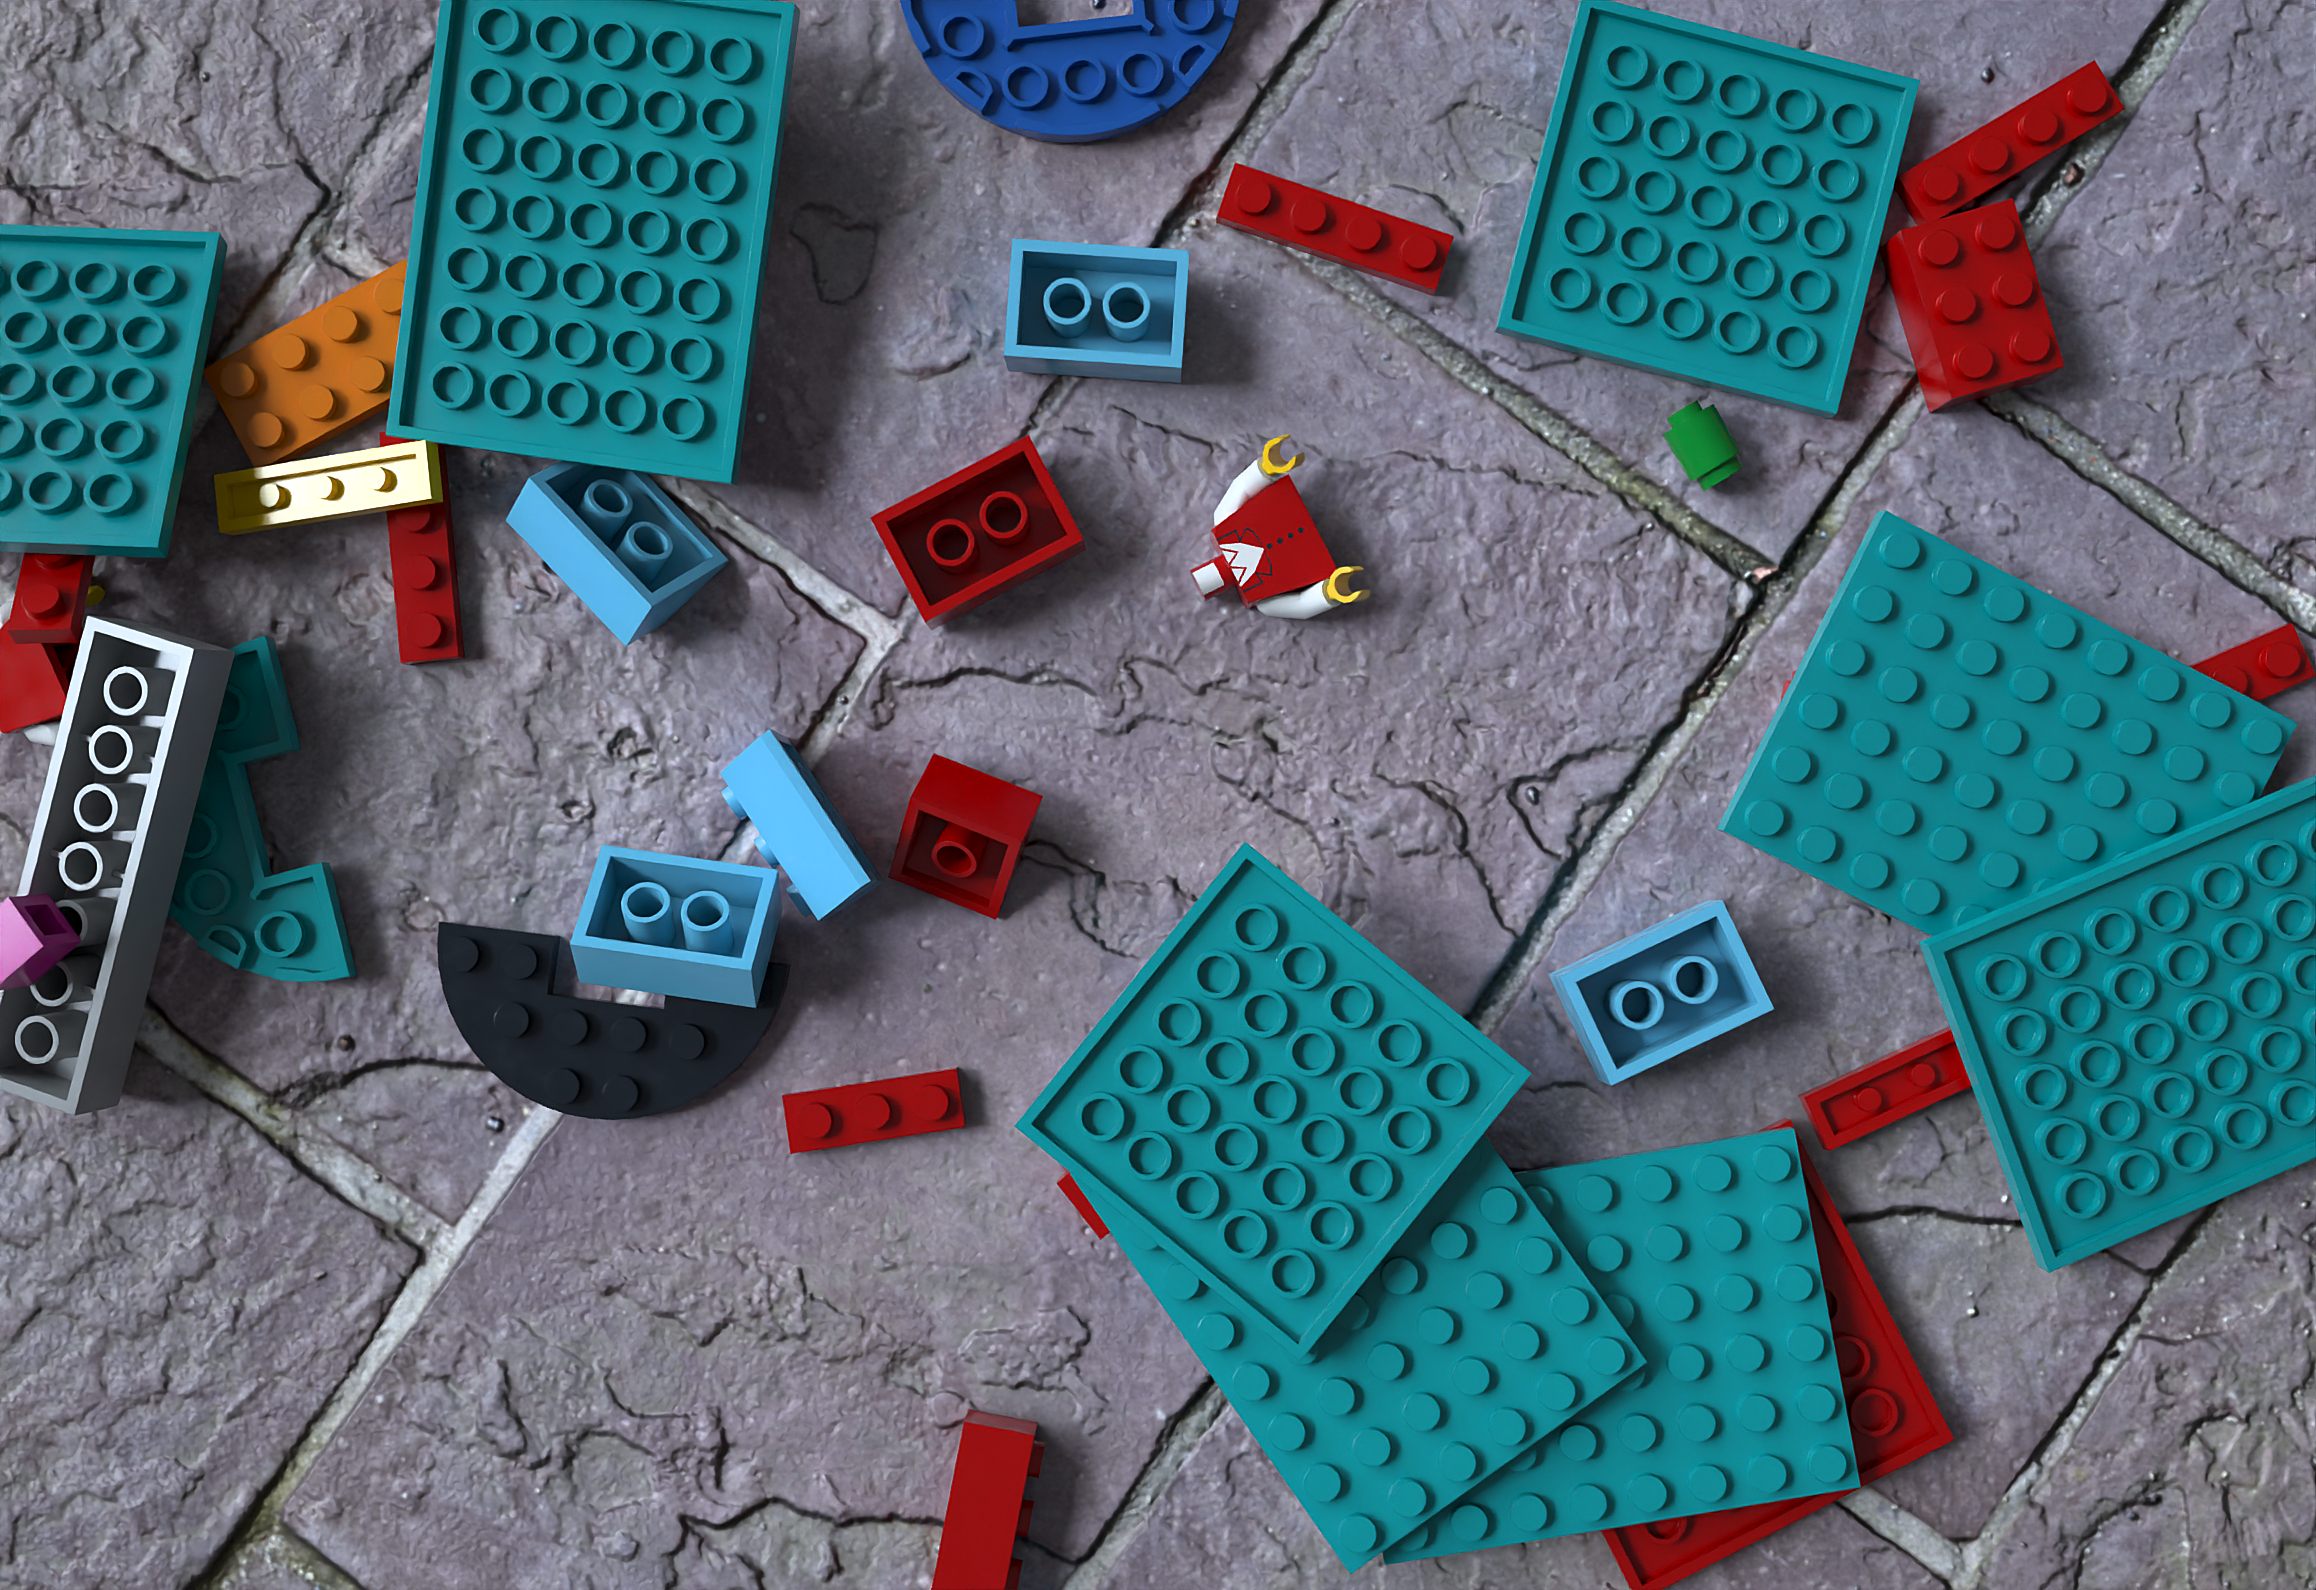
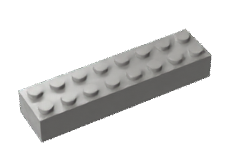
(110, 854)

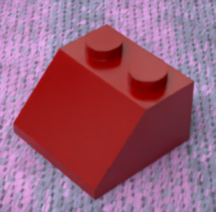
(964, 835)

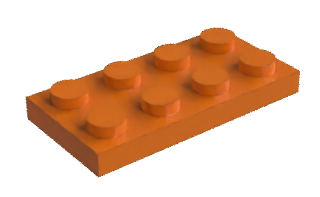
(314, 372)

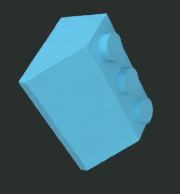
(615, 543)
(798, 827)

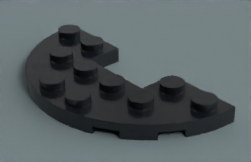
(583, 1051)

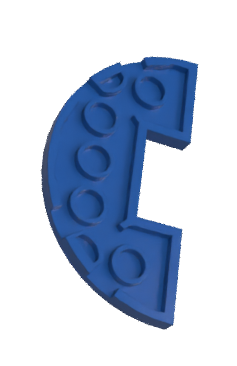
(1070, 76)

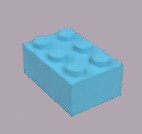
(1096, 310)
(677, 926)
(1661, 991)

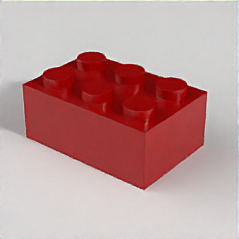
(1971, 305)
(979, 533)

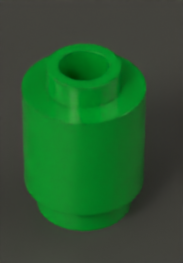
(1703, 445)

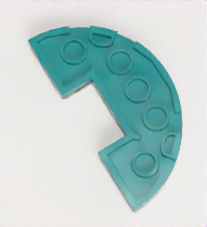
(225, 888)

